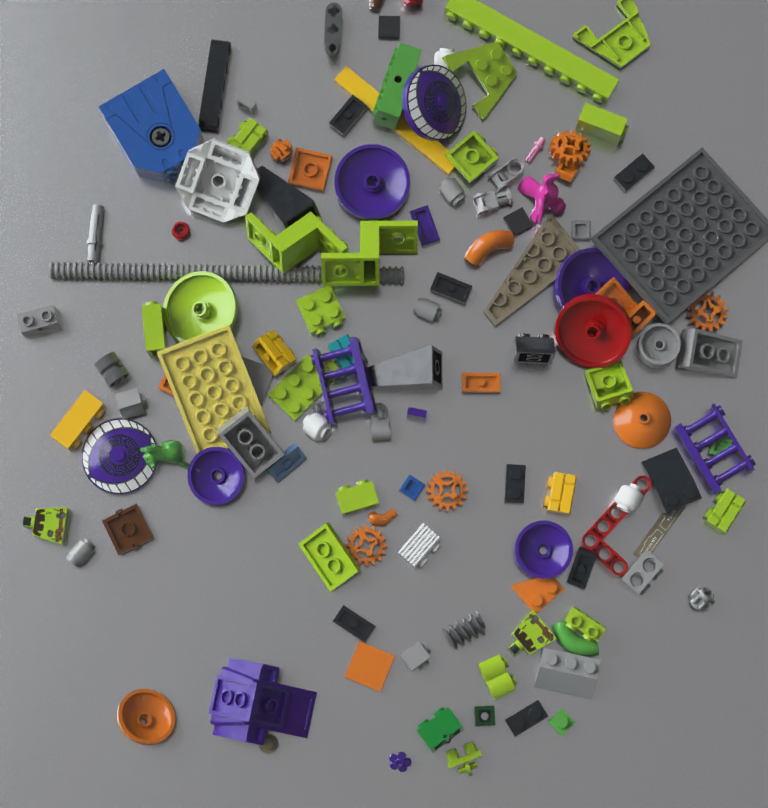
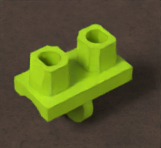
(472, 753)

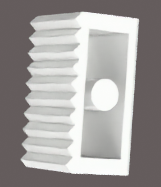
(419, 546)

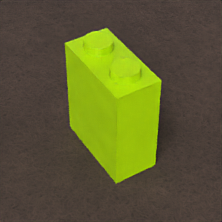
(602, 124)
(154, 328)

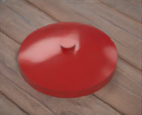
(593, 330)

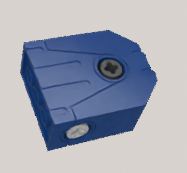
(147, 117)

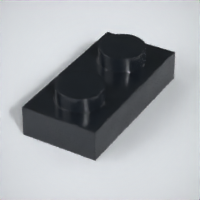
(348, 115)
(634, 172)
(451, 288)
(515, 484)
(582, 567)
(354, 623)
(526, 718)

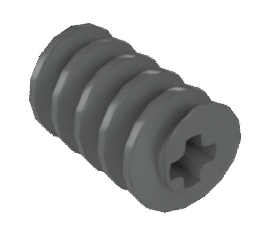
(466, 630)

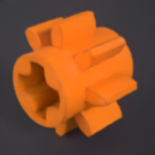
(281, 150)

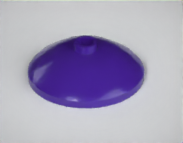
(203, 477)
(553, 539)

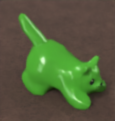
(169, 451)

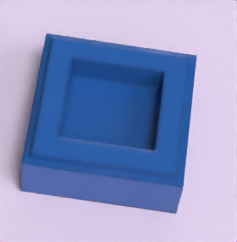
(412, 487)

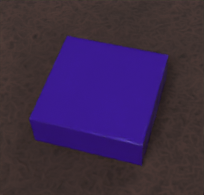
(416, 413)

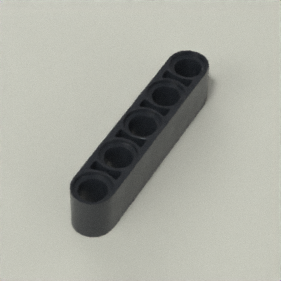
(214, 84)

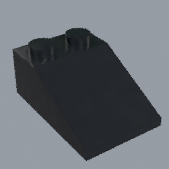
(534, 349)
(671, 481)

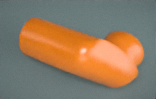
(382, 519)

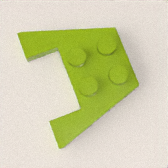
(622, 42)
(491, 69)

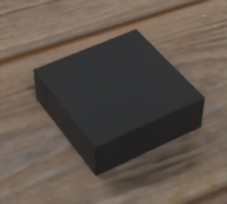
(389, 27)
(518, 221)

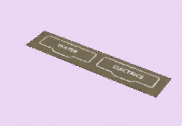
(658, 532)

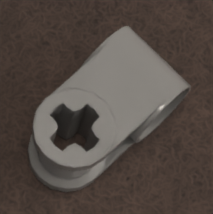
(505, 174)
(380, 425)

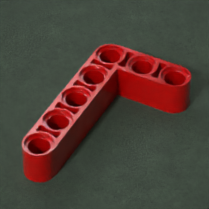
(599, 536)

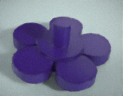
(399, 761)

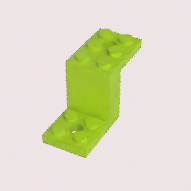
(294, 242)
(364, 267)

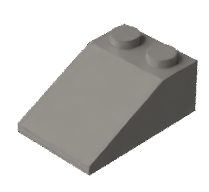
(709, 353)

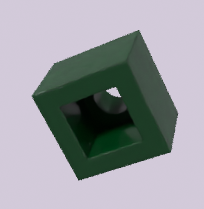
(478, 710)

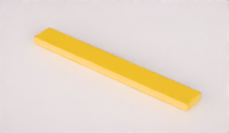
(368, 95)

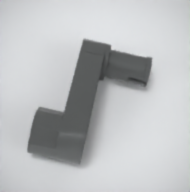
(330, 20)

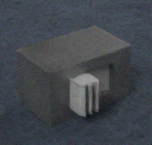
(319, 407)

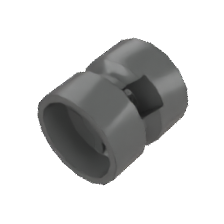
(112, 370)

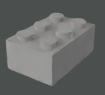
(250, 442)

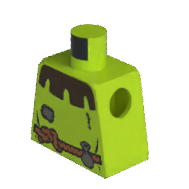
(49, 524)
(531, 635)

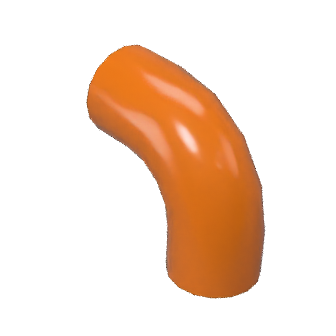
(487, 243)

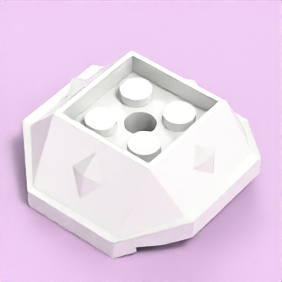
(215, 199)

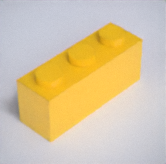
(78, 421)

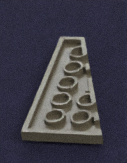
(533, 270)

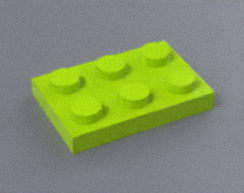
(298, 389)
(329, 556)

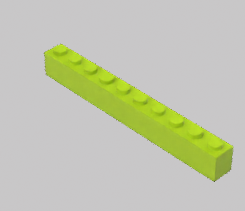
(533, 47)

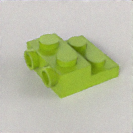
(472, 156)
(321, 310)
(609, 385)
(589, 626)

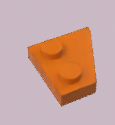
(538, 592)

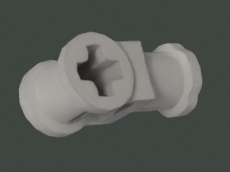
(492, 201)

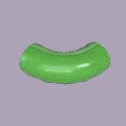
(573, 642)

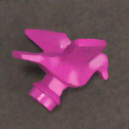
(544, 195)

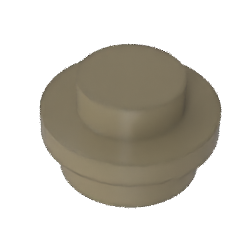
(270, 744)

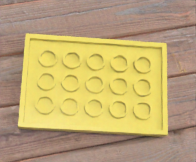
(209, 384)

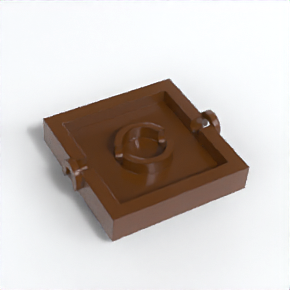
(127, 529)

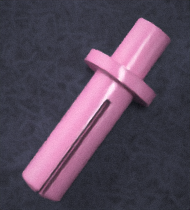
(538, 145)

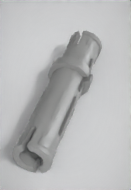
(95, 234)

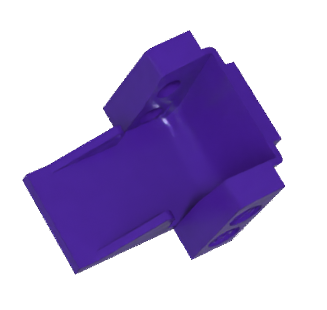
(251, 702)

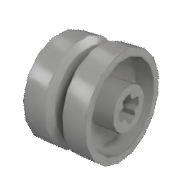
(668, 351)

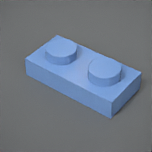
(291, 459)

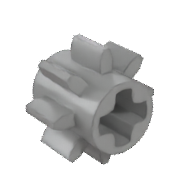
(702, 599)

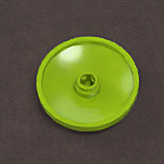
(199, 305)

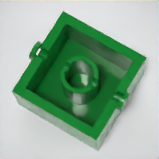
(439, 729)

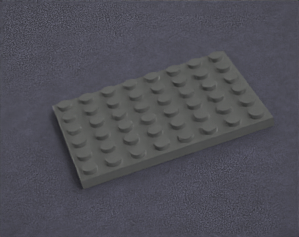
(683, 235)

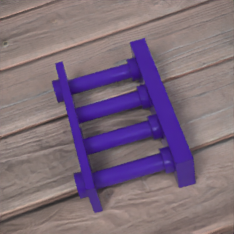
(363, 385)
(706, 464)

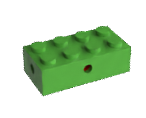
(389, 101)

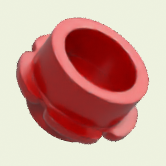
(180, 235)

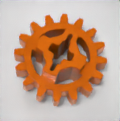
(570, 148)
(715, 311)
(453, 496)
(375, 542)

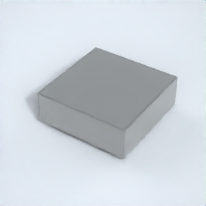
(246, 103)
(580, 230)

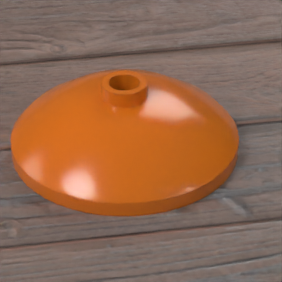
(639, 433)
(151, 708)

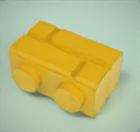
(274, 352)
(561, 493)

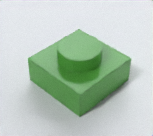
(719, 446)
(561, 722)

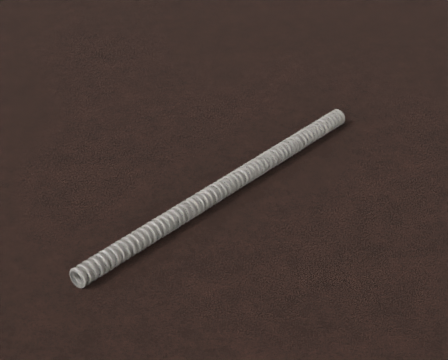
(178, 271)

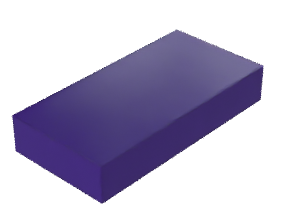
(426, 228)

